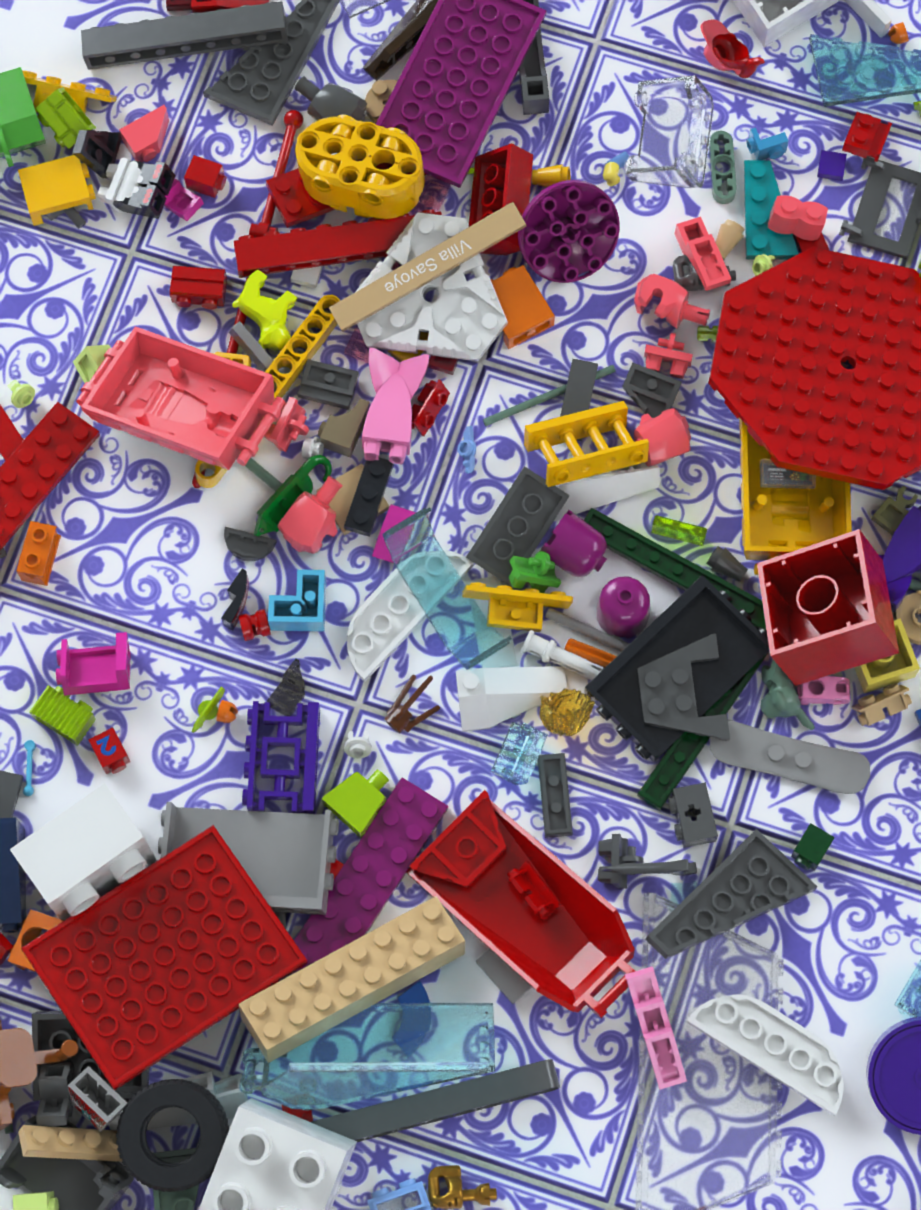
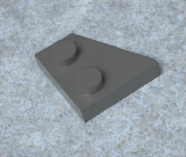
(651, 389)

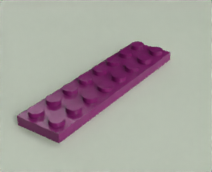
(372, 871)

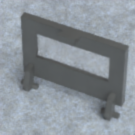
(887, 209)

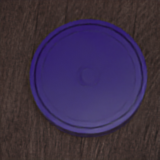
(895, 1074)

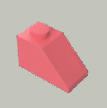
(146, 134)

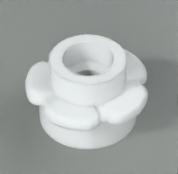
(312, 447)

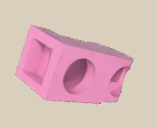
(825, 690)

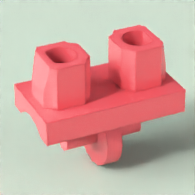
(679, 360)
(288, 426)

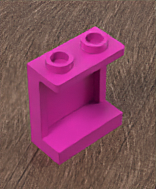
(94, 668)

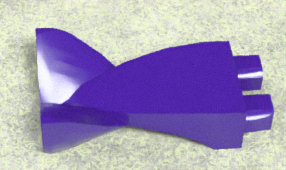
(903, 557)

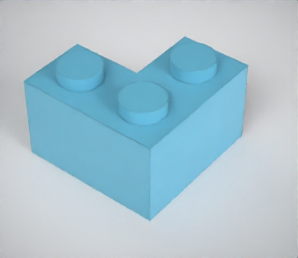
(305, 609)

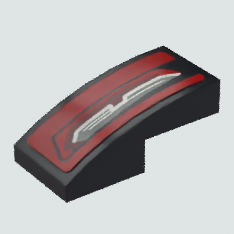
(238, 593)

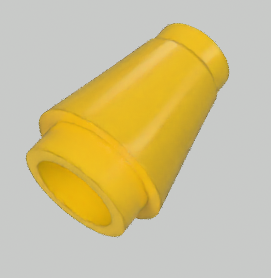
(550, 175)

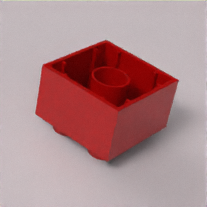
(827, 608)

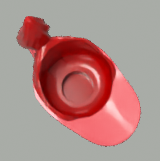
(726, 52)

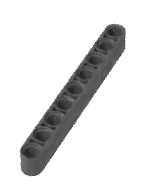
(444, 1102)

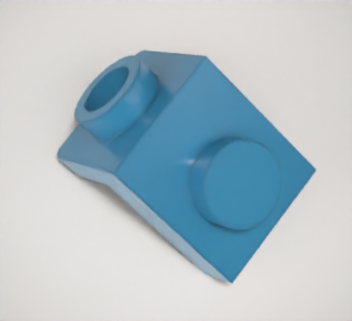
(770, 147)

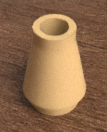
(728, 237)

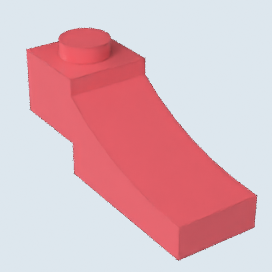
(702, 253)

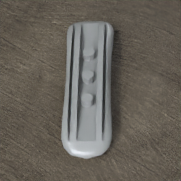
(792, 759)

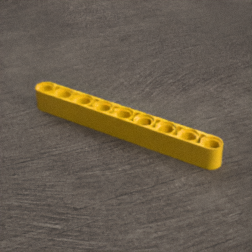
(291, 360)

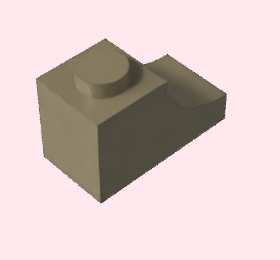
(343, 431)

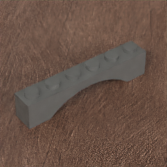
(534, 77)

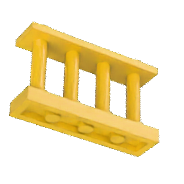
(581, 425)

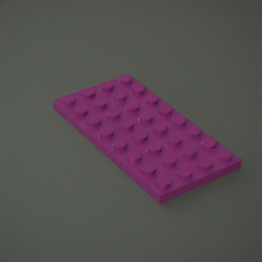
(460, 79)

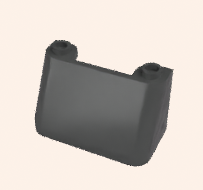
(74, 1181)

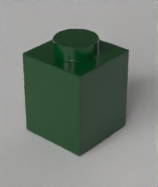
(812, 847)

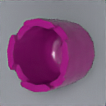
(576, 546)
(623, 607)

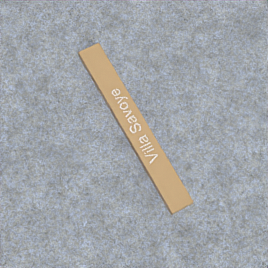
(427, 266)

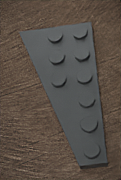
(269, 71)
(740, 889)

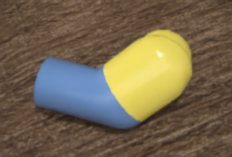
(612, 168)

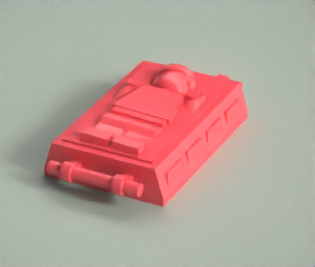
(182, 398)

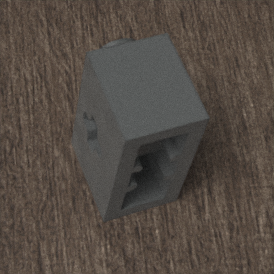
(697, 799)

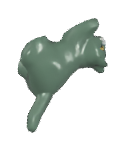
(782, 697)

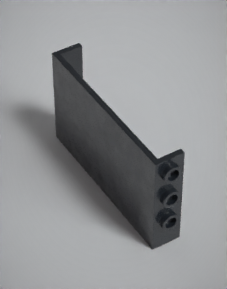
(691, 617)

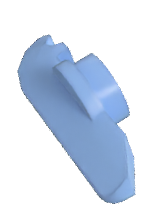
(467, 449)

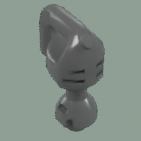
(691, 281)

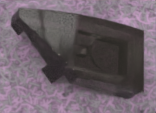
(289, 691)

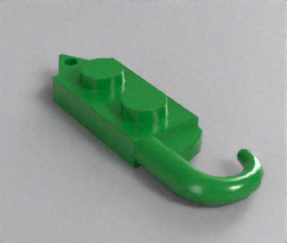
(279, 503)

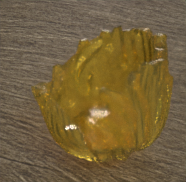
(565, 711)

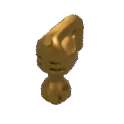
(455, 1195)

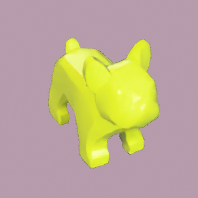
(266, 312)

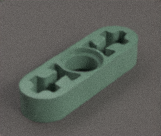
(716, 176)

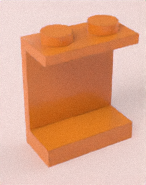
(522, 305)

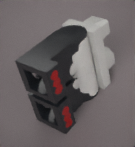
(136, 186)

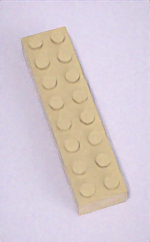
(352, 979)

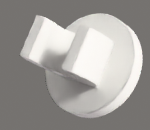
(358, 746)

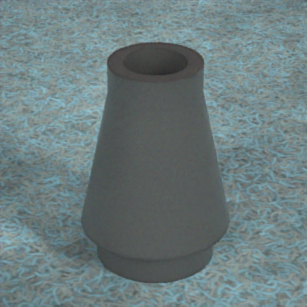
(726, 564)

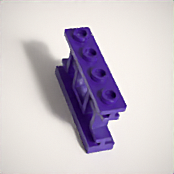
(303, 758)

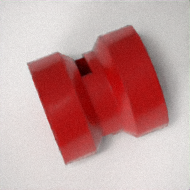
(260, 623)

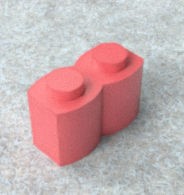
(797, 217)

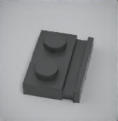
(328, 384)

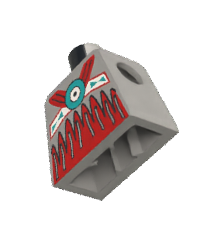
(98, 1101)

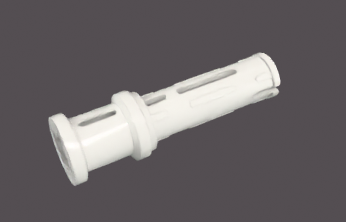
(551, 652)

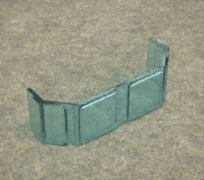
(439, 591)

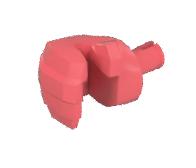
(673, 303)
(666, 435)
(311, 518)

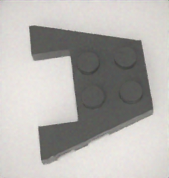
(669, 691)

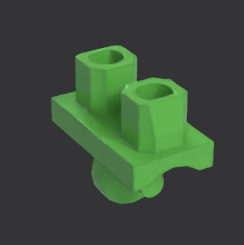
(537, 571)

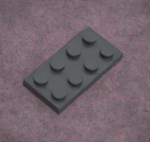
(517, 524)

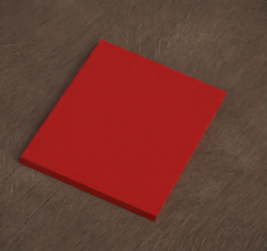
(163, 956)

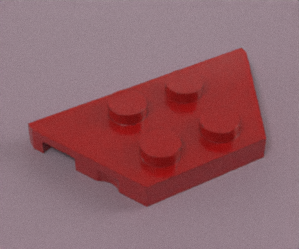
(464, 846)

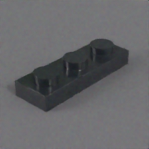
(368, 496)

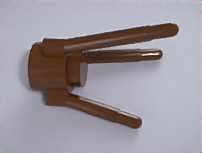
(399, 717)

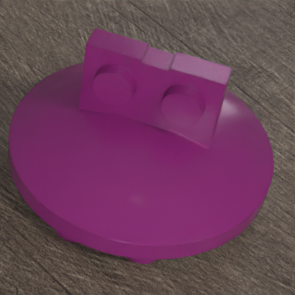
(569, 231)

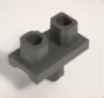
(620, 853)

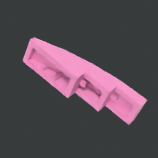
(656, 1028)

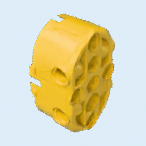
(374, 191)

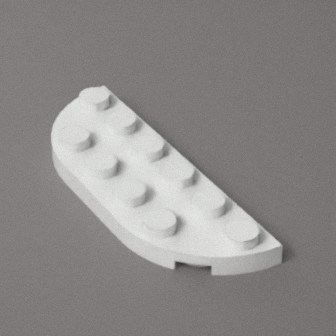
(388, 620)
(774, 1046)

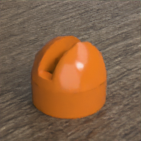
(898, 33)
(226, 712)

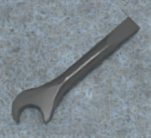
(677, 868)

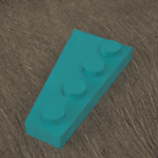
(759, 198)

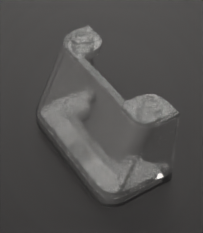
(672, 132)

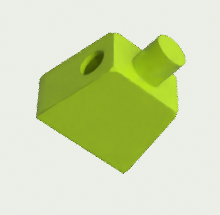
(357, 800)

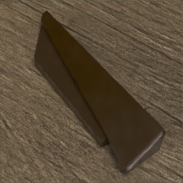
(401, 39)

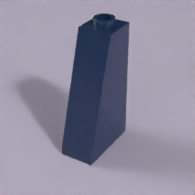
(11, 877)

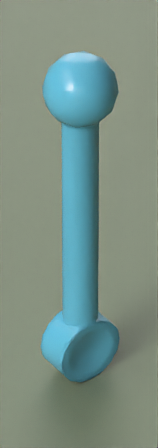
(30, 746)

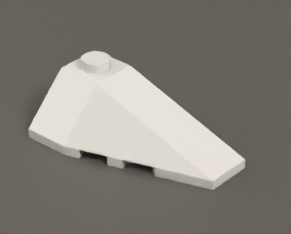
(503, 693)

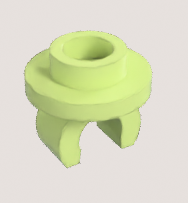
(762, 263)
(22, 394)

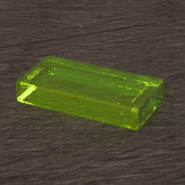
(679, 530)

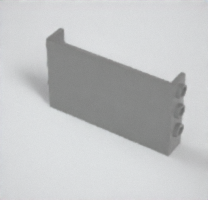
(280, 851)

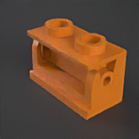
(38, 553)

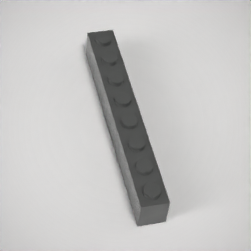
(184, 35)

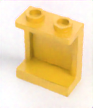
(56, 186)

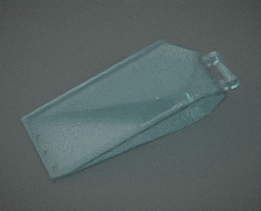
(379, 1054)

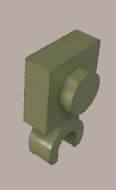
(893, 512)

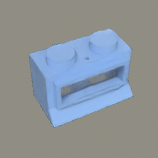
(409, 1197)

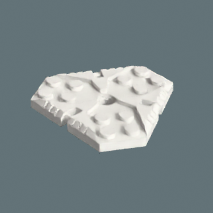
(459, 321)

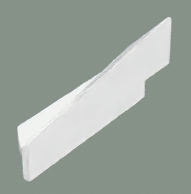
(608, 488)

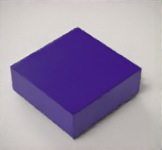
(831, 165)

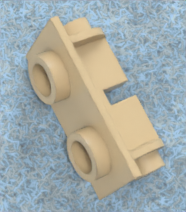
(891, 698)

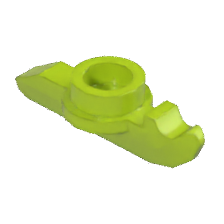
(208, 709)

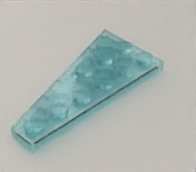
(863, 70)

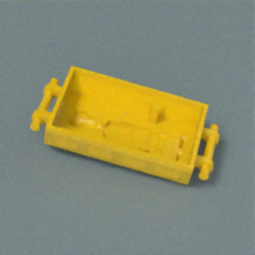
(787, 518)

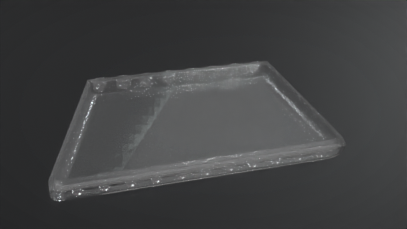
(719, 1128)

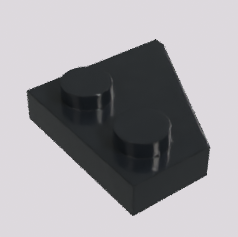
(97, 149)

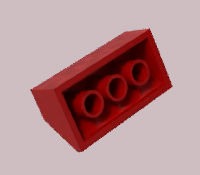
(498, 180)

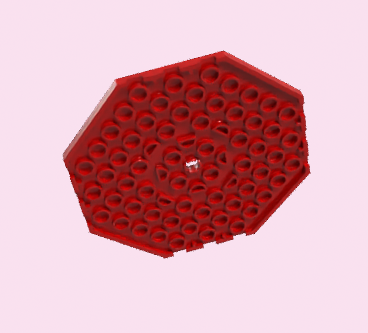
(784, 373)

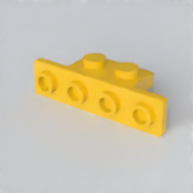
(76, 90)
(516, 608)

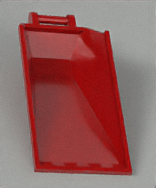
(560, 957)

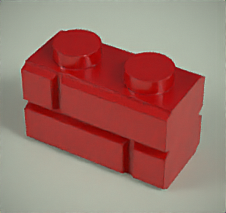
(198, 287)

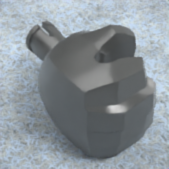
(331, 100)

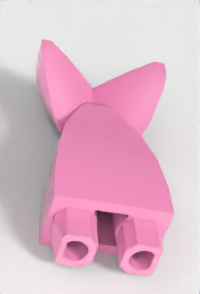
(390, 414)

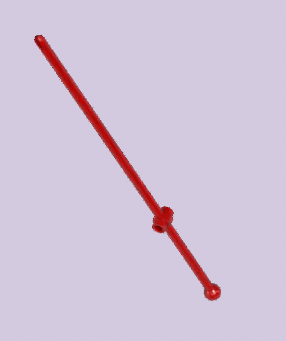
(293, 120)

